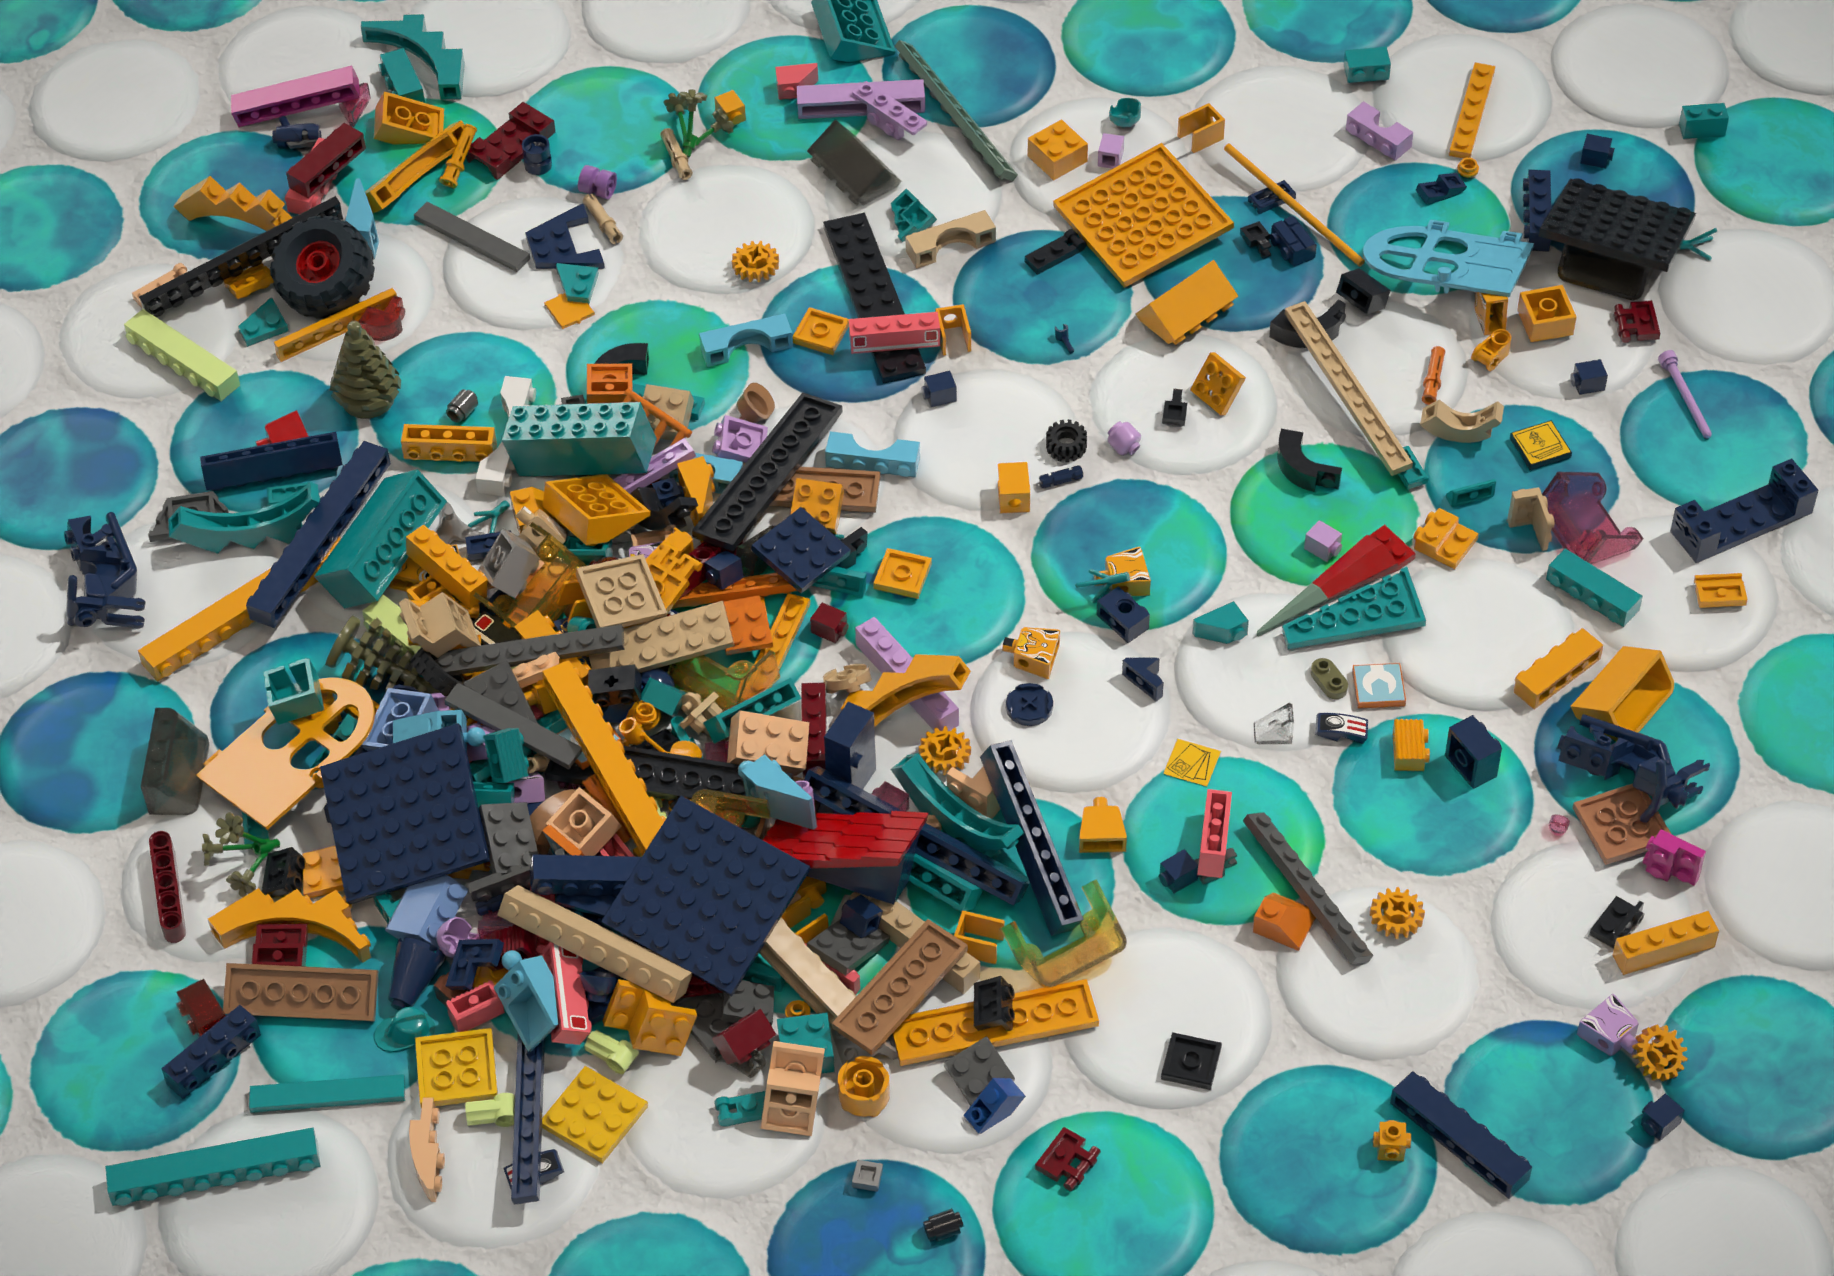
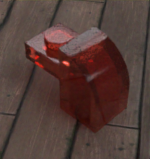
(384, 324)

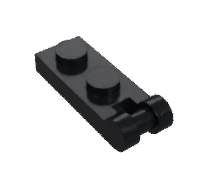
(1055, 252)

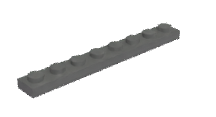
(526, 650)
(1308, 888)

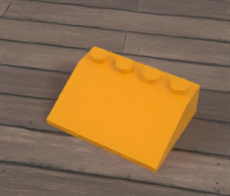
(593, 507)

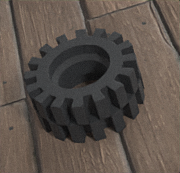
(1064, 450)

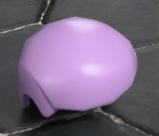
(450, 934)

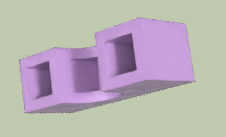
(1391, 141)

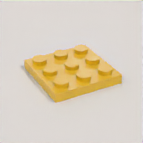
(456, 1067)
(594, 1114)

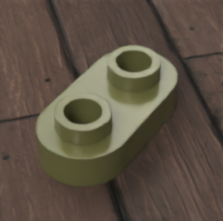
(1325, 675)

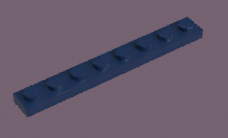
(528, 1123)

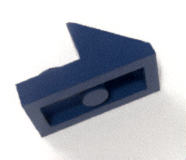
(1144, 675)

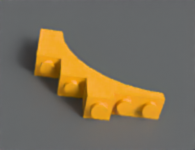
(211, 199)
(923, 677)
(326, 917)

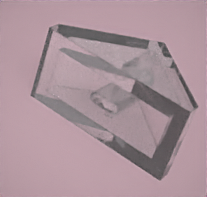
(1275, 727)

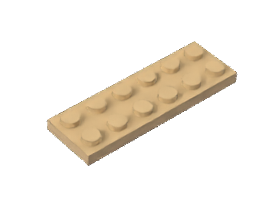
(671, 639)

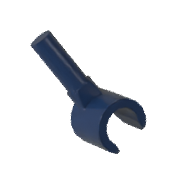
(1062, 335)

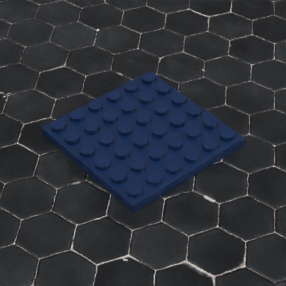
(404, 814)
(706, 895)

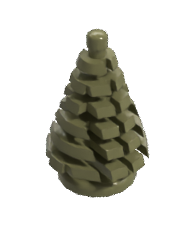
(363, 376)
(374, 658)

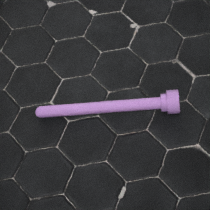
(1668, 361)

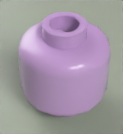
(1124, 438)

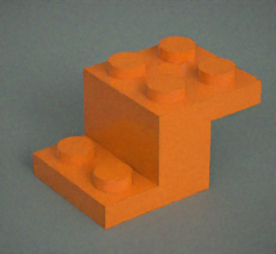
(608, 382)
(748, 625)

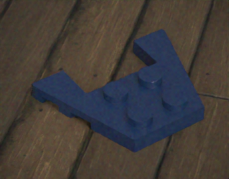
(553, 244)

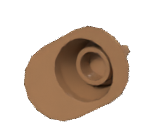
(755, 403)

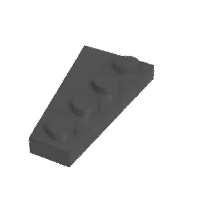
(497, 884)

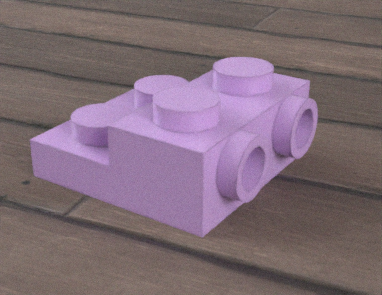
(737, 438)

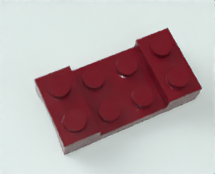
(504, 146)

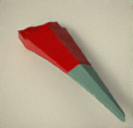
(1366, 561)

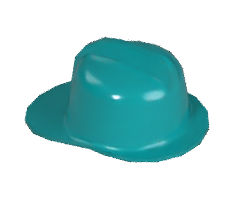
(401, 1029)

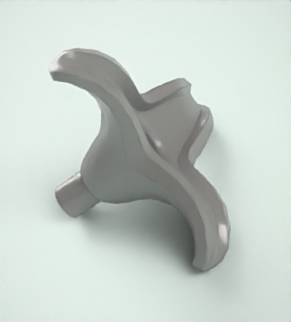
(452, 527)

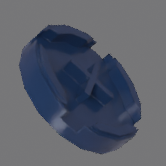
(1029, 704)

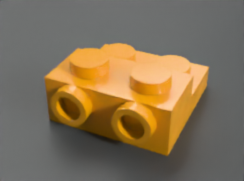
(1444, 538)

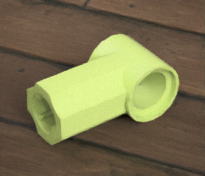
(616, 1054)
(497, 1110)

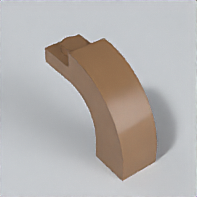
(543, 814)

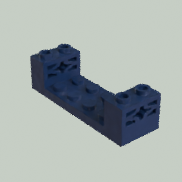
(1710, 532)

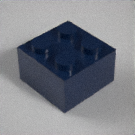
(1473, 751)

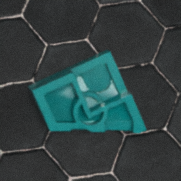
(910, 215)

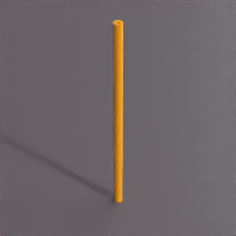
(1291, 202)

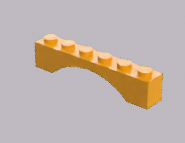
(412, 168)

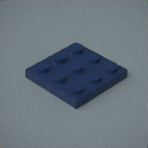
(800, 550)

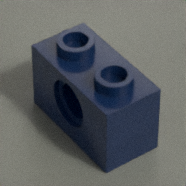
(1123, 614)

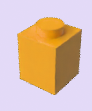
(731, 106)

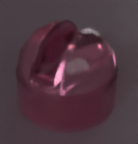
(1558, 824)

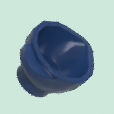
(599, 984)

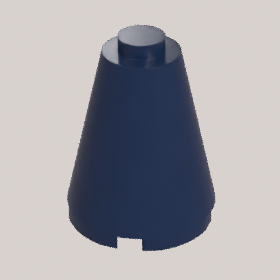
(412, 971)

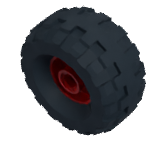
(322, 266)

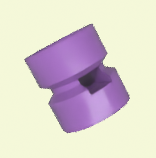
(596, 181)

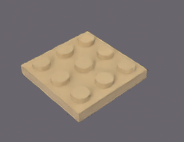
(621, 592)

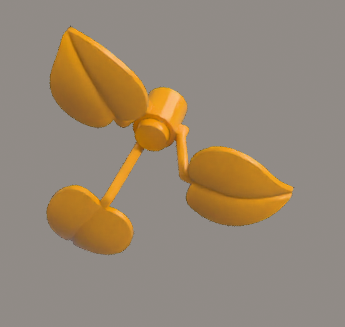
(635, 735)

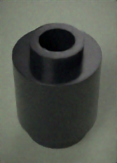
(943, 1225)

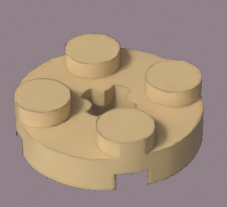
(848, 679)

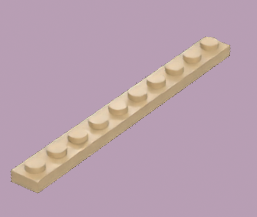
(1348, 388)

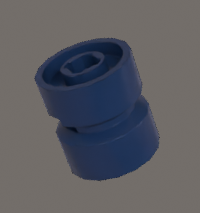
(536, 154)

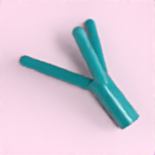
(1687, 244)
(493, 514)
(1109, 580)

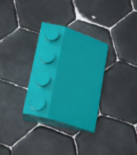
(853, 29)

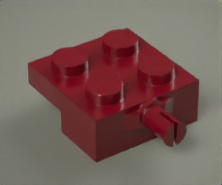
(280, 944)

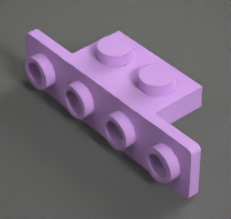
(887, 112)

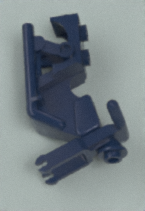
(107, 573)
(1636, 752)

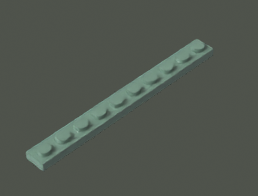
(959, 115)

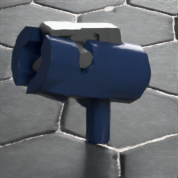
(296, 135)

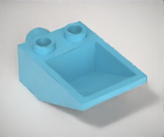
(361, 216)
(424, 723)
(785, 797)
(528, 997)

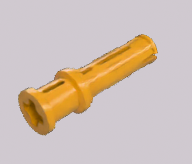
(455, 164)

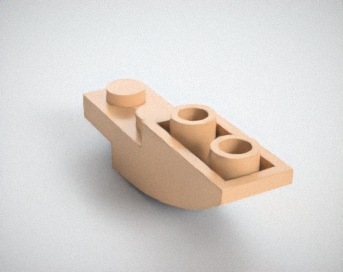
(426, 1150)

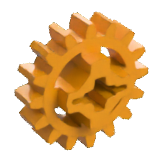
(755, 261)
(945, 749)
(1397, 912)
(1659, 1053)

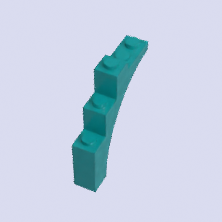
(428, 46)
(247, 528)
(953, 814)

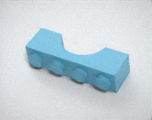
(769, 332)
(898, 459)

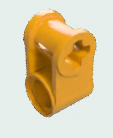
(1493, 349)

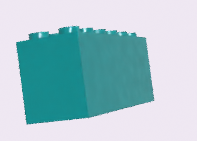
(579, 439)
(376, 540)

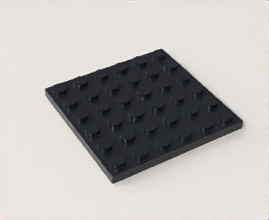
(1618, 224)

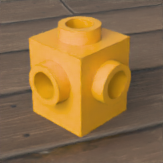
(1391, 1140)

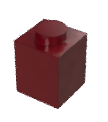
(829, 623)

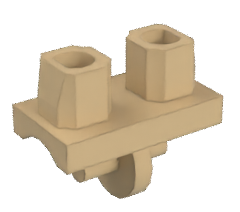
(692, 703)

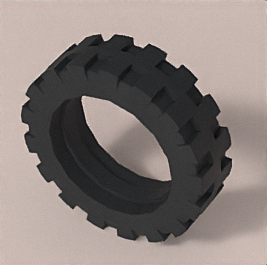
(433, 673)

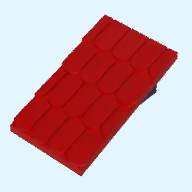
(855, 851)

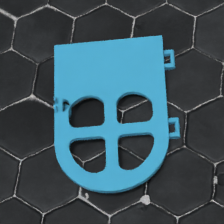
(1486, 267)

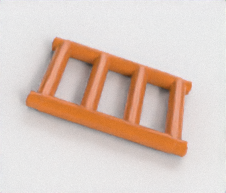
(665, 419)

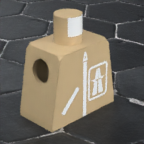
(542, 519)

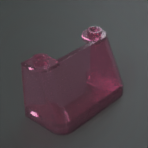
(1581, 519)

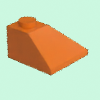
(1283, 920)

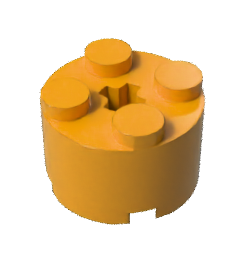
(863, 1086)

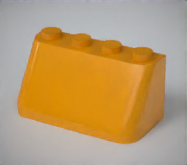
(1189, 304)
(1627, 689)

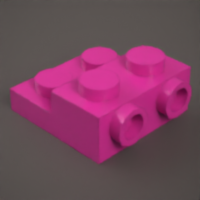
(1673, 856)

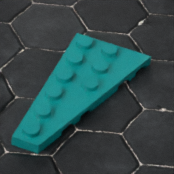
(1365, 612)

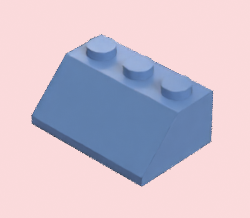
(396, 705)
(426, 908)

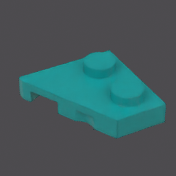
(577, 281)
(263, 324)

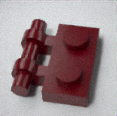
(1644, 321)
(1060, 1155)

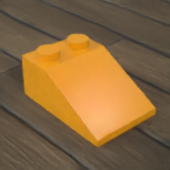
(406, 120)
(696, 482)

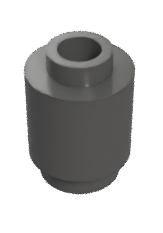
(462, 405)

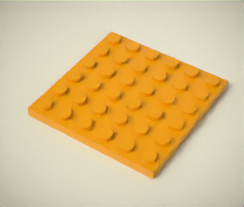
(1143, 214)

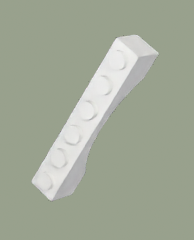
(495, 470)

